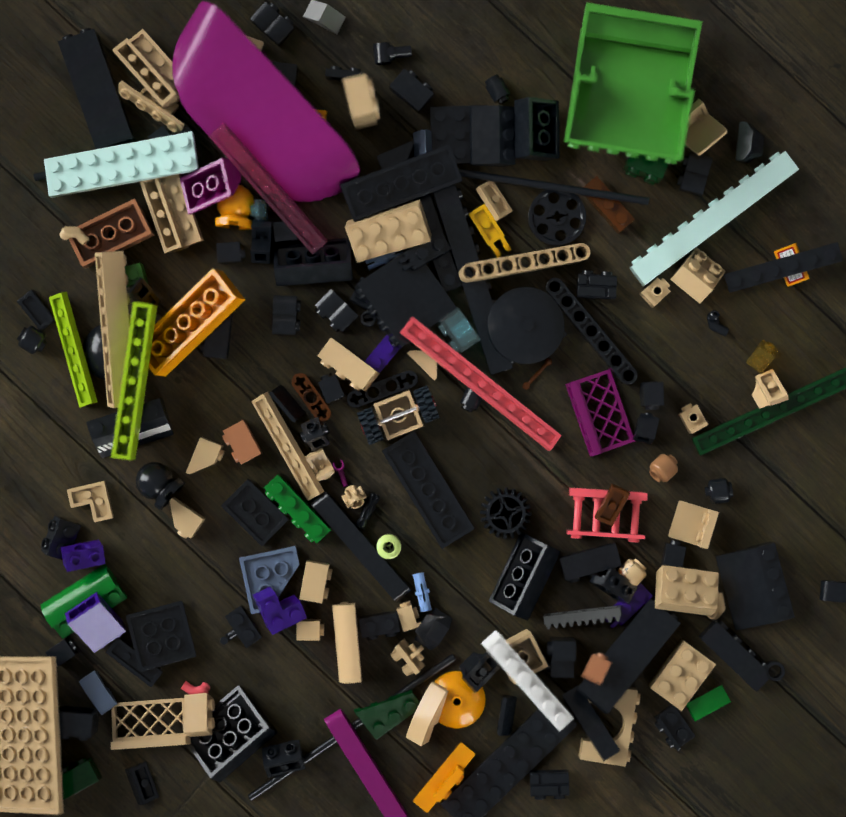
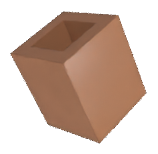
(596, 668)

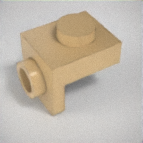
(320, 464)

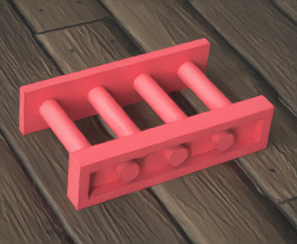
(597, 496)

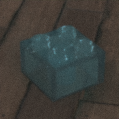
(458, 330)

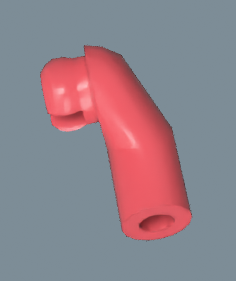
(190, 689)

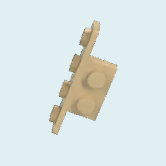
(146, 102)

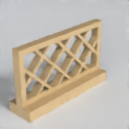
(151, 740)

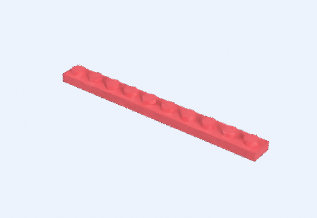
(480, 383)

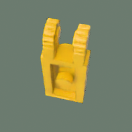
(488, 229)

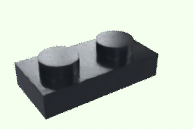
(336, 73)

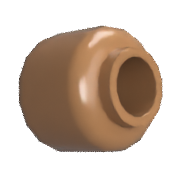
(663, 468)

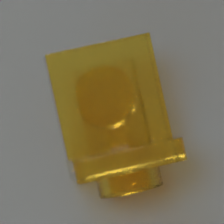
(762, 356)

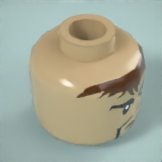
(633, 571)

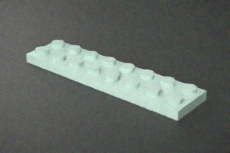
(121, 164)

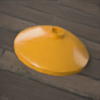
(471, 703)

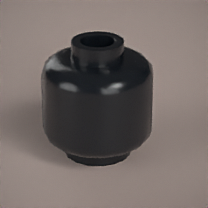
(31, 340)
(719, 491)

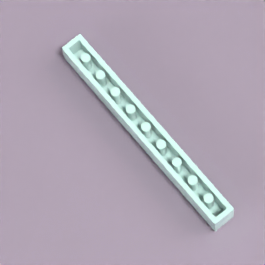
(714, 218)

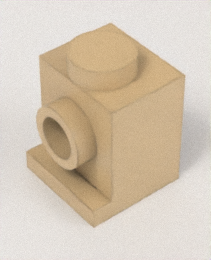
(649, 295)
(692, 426)
(408, 616)

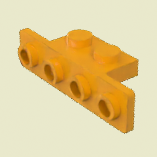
(444, 778)

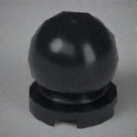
(157, 483)

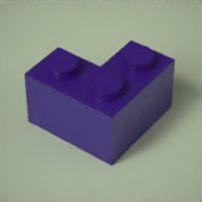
(278, 614)

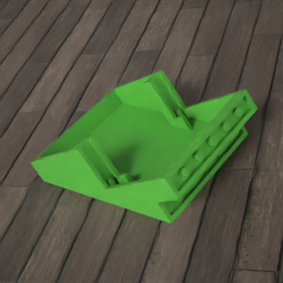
(633, 83)

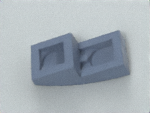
(98, 692)

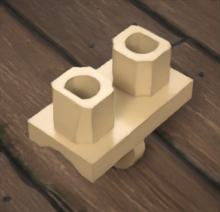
(411, 655)

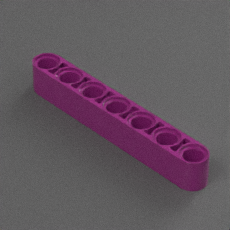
(364, 765)

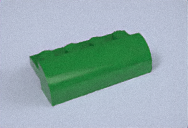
(98, 581)

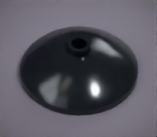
(94, 352)

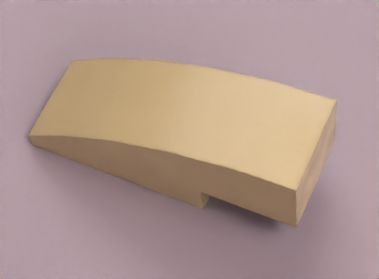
(427, 714)

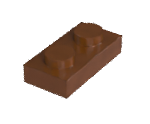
(612, 505)

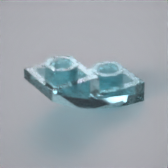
(260, 210)

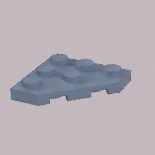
(268, 570)

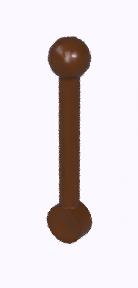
(548, 362)

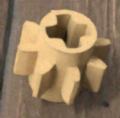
(354, 496)

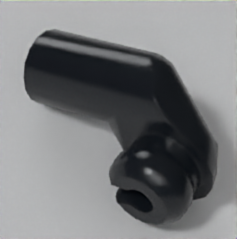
(714, 323)

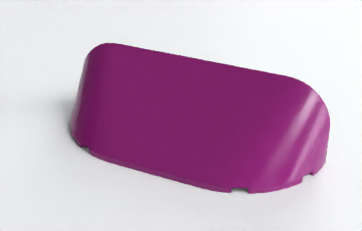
(233, 83)

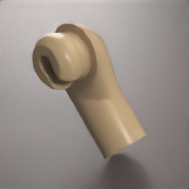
(74, 232)
(721, 607)

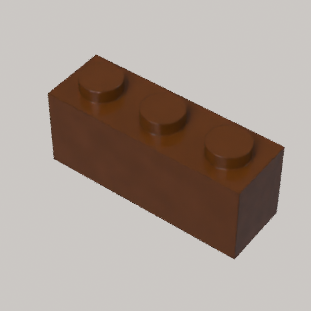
(610, 210)

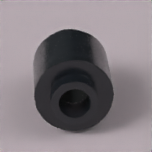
(497, 89)
(470, 400)

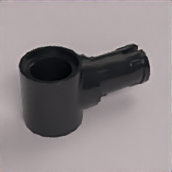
(386, 53)

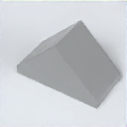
(324, 16)

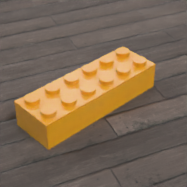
(192, 320)

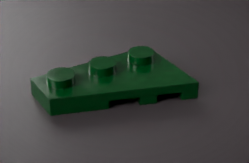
(387, 714)

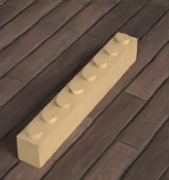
(113, 318)

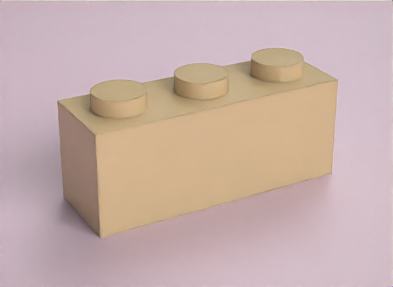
(347, 365)

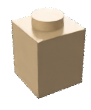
(310, 630)

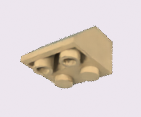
(698, 275)

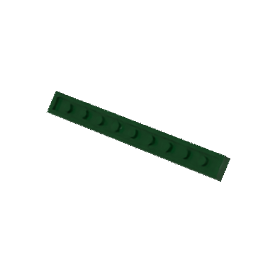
(761, 417)

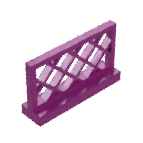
(585, 420)

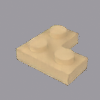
(95, 495)

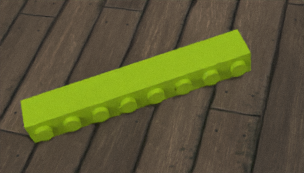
(134, 381)

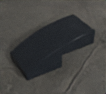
(143, 293)

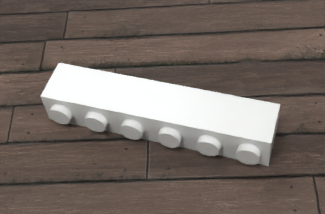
(527, 680)

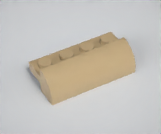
(150, 67)
(169, 213)
(347, 642)

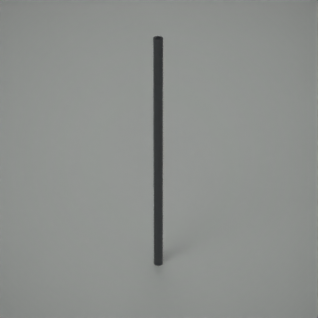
(554, 187)

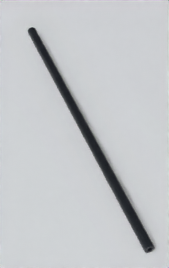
(356, 724)

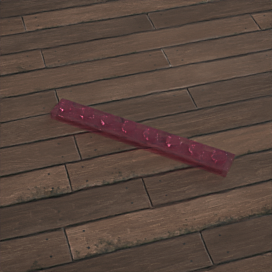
(268, 188)

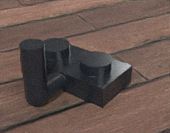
(242, 627)

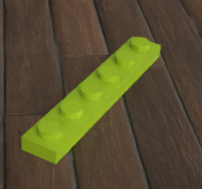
(73, 349)

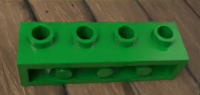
(297, 508)

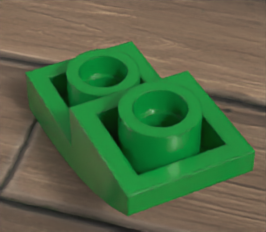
(708, 703)

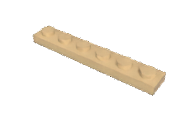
(287, 446)

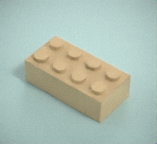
(362, 101)
(388, 231)

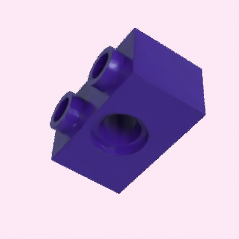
(83, 555)

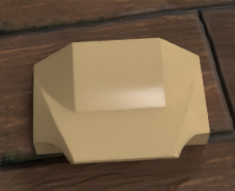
(768, 390)

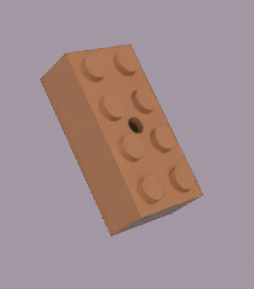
(129, 229)

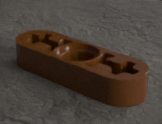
(307, 382)

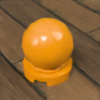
(235, 210)

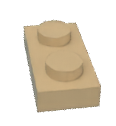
(494, 200)

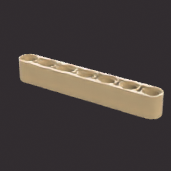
(533, 262)

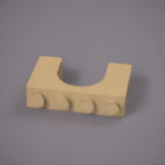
(626, 707)

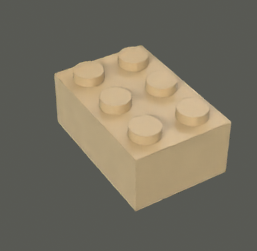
(686, 590)
(681, 675)

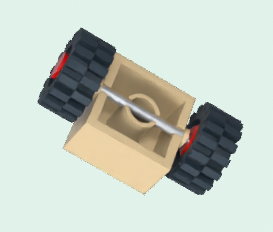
(398, 415)

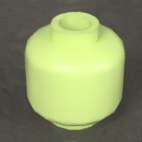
(388, 553)

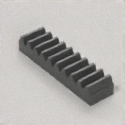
(582, 615)

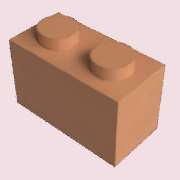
(242, 442)

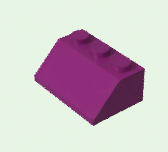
(210, 185)

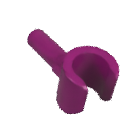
(341, 472)

